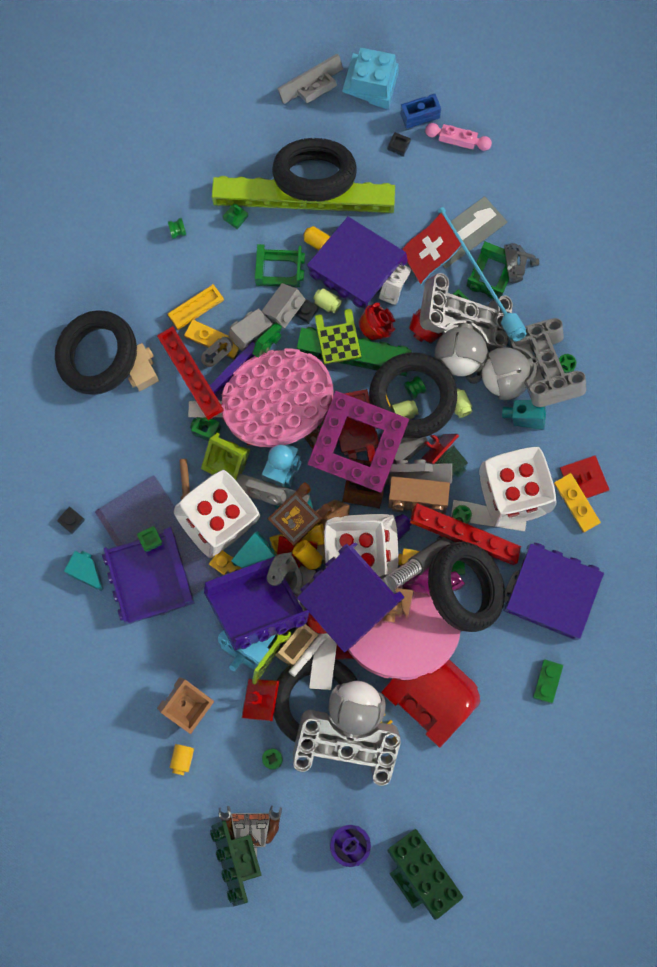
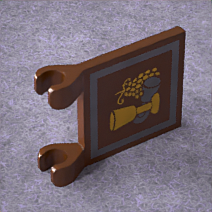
(296, 517)

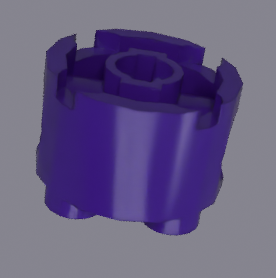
(350, 845)

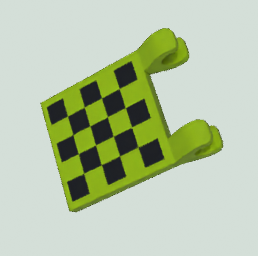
(338, 341)
(269, 657)

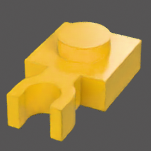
(223, 563)

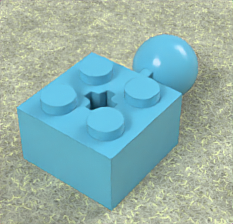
(281, 465)

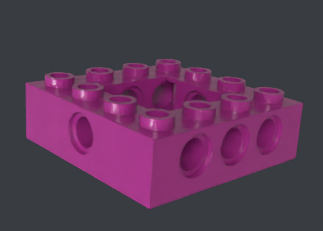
(358, 410)

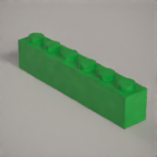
(372, 353)

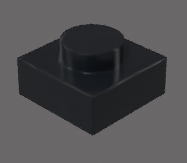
(307, 311)
(70, 520)

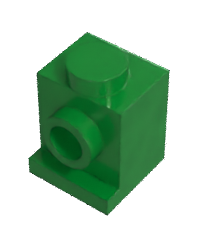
(201, 422)

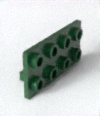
(237, 861)
(422, 876)

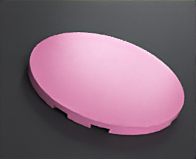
(277, 398)
(409, 645)

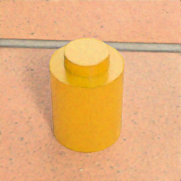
(315, 237)
(307, 555)
(181, 759)

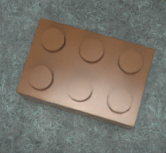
(408, 492)

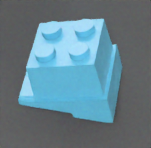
(372, 77)
(250, 656)

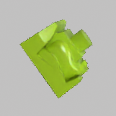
(224, 456)

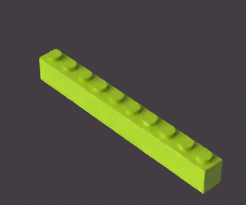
(266, 193)

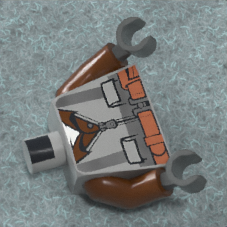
(260, 826)

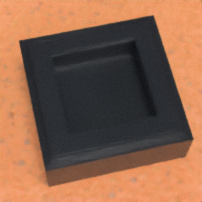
(399, 144)

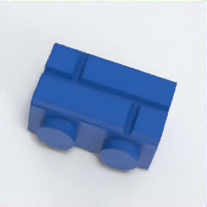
(420, 111)

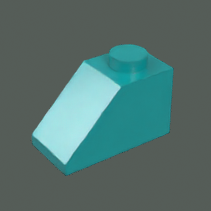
(84, 569)

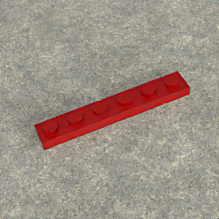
(190, 373)
(462, 532)

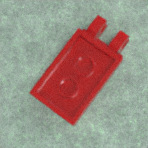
(358, 435)

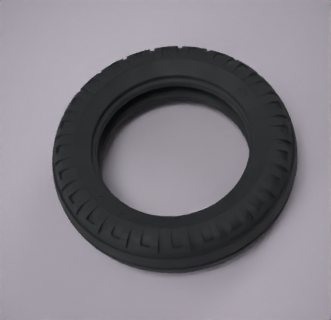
(314, 189)
(429, 366)
(119, 368)
(444, 597)
(282, 712)

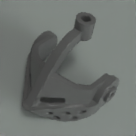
(514, 270)
(285, 567)

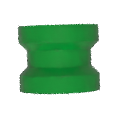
(177, 228)
(568, 361)
(415, 387)
(462, 512)
(274, 761)

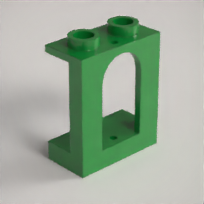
(495, 253)
(278, 255)

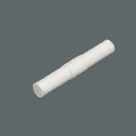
(305, 657)

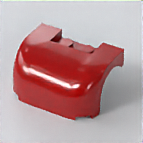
(436, 700)

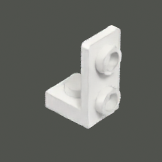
(392, 287)

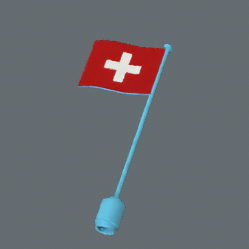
(435, 247)

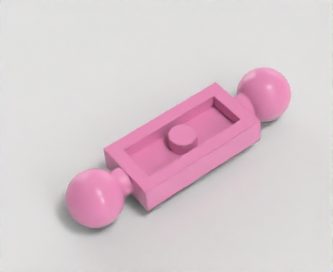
(458, 136)

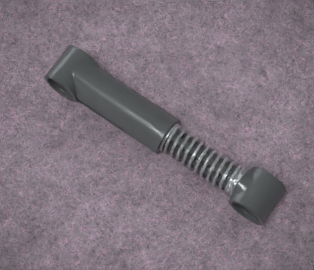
(416, 564)

